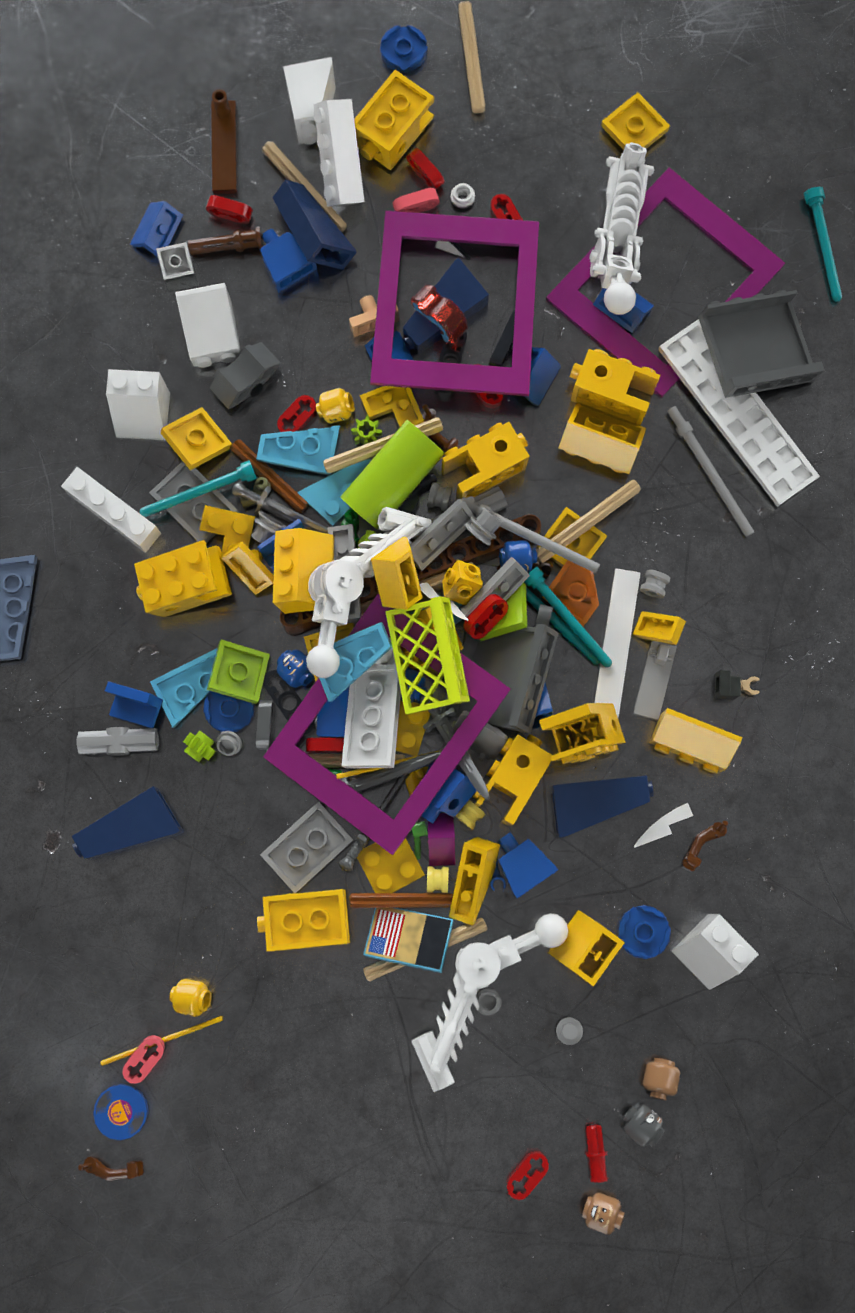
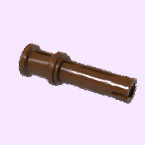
(240, 242)

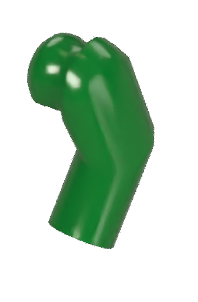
(352, 517)

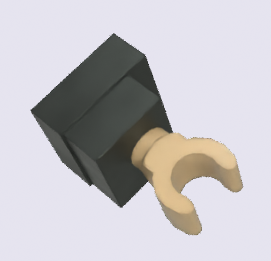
(730, 687)

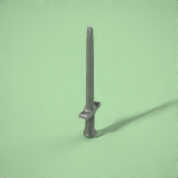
(275, 508)

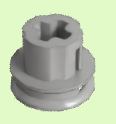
(484, 526)
(266, 527)

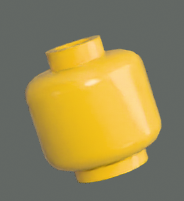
(335, 405)
(190, 997)

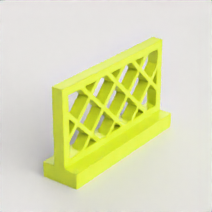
(448, 649)

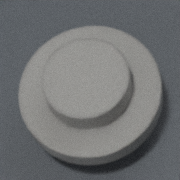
(228, 743)
(488, 1001)
(569, 1031)

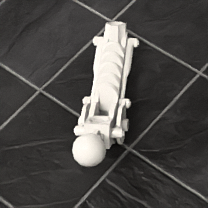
(624, 201)
(342, 581)
(477, 968)

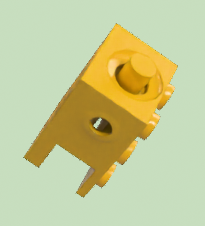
(392, 120)
(604, 385)
(489, 459)
(182, 579)
(589, 730)
(517, 773)
(305, 920)

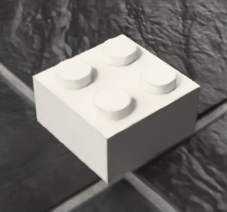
(175, 261)

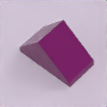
(441, 841)

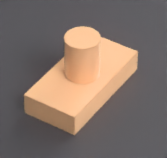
(366, 321)

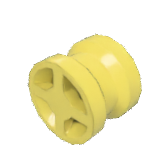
(470, 814)
(437, 879)

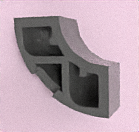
(237, 380)

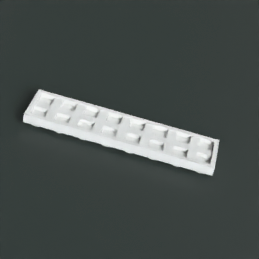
(740, 419)

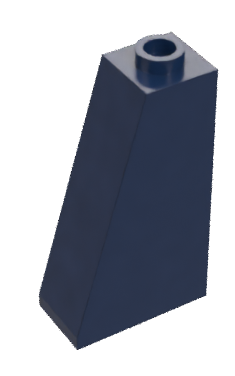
(312, 227)
(460, 287)
(592, 802)
(133, 824)

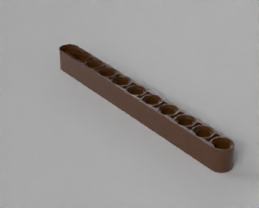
(466, 546)

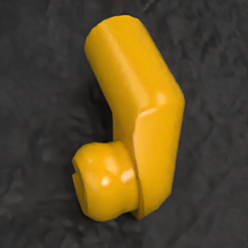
(414, 779)

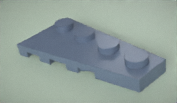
(15, 597)

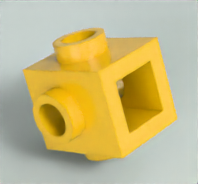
(462, 582)

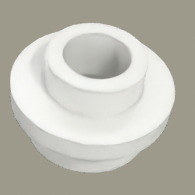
(462, 189)

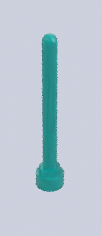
(814, 198)
(243, 473)
(537, 582)
(562, 627)

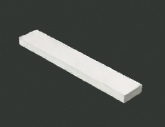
(617, 637)

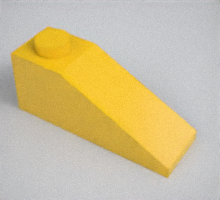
(473, 878)

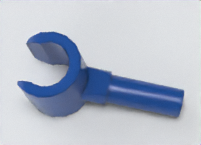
(496, 875)

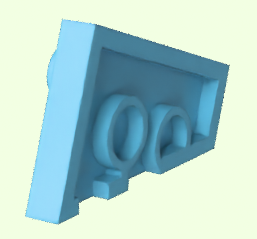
(299, 449)
(326, 493)
(356, 656)
(184, 687)

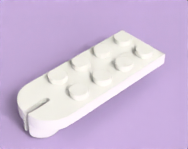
(373, 716)

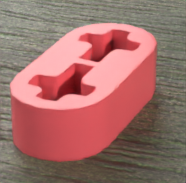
(417, 201)
(148, 1063)

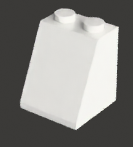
(307, 85)
(208, 325)
(137, 403)
(714, 951)

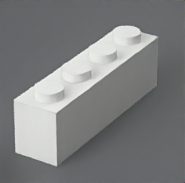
(338, 152)
(111, 509)

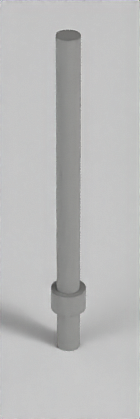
(685, 430)
(537, 539)

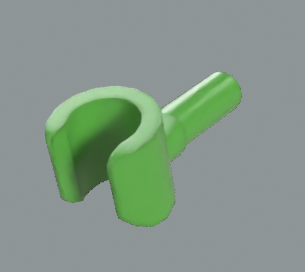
(418, 830)

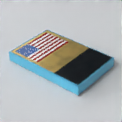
(409, 938)

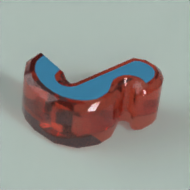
(440, 312)

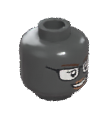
(643, 1125)

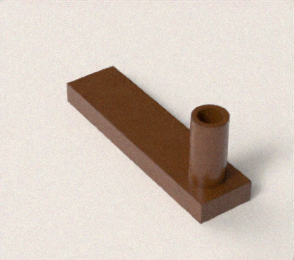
(224, 144)

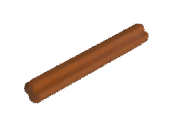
(263, 470)
(400, 900)

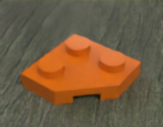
(576, 590)

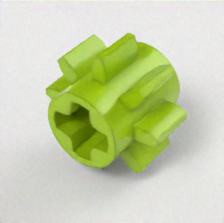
(366, 424)
(199, 746)

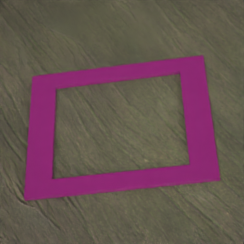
(707, 217)
(455, 376)
(344, 799)

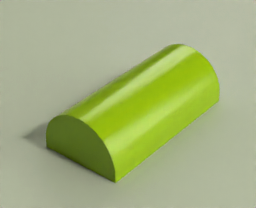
(392, 473)

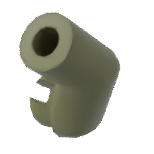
(260, 485)

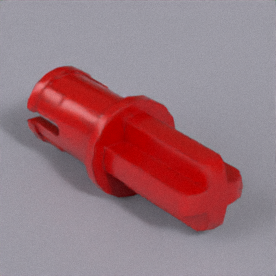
(596, 1153)

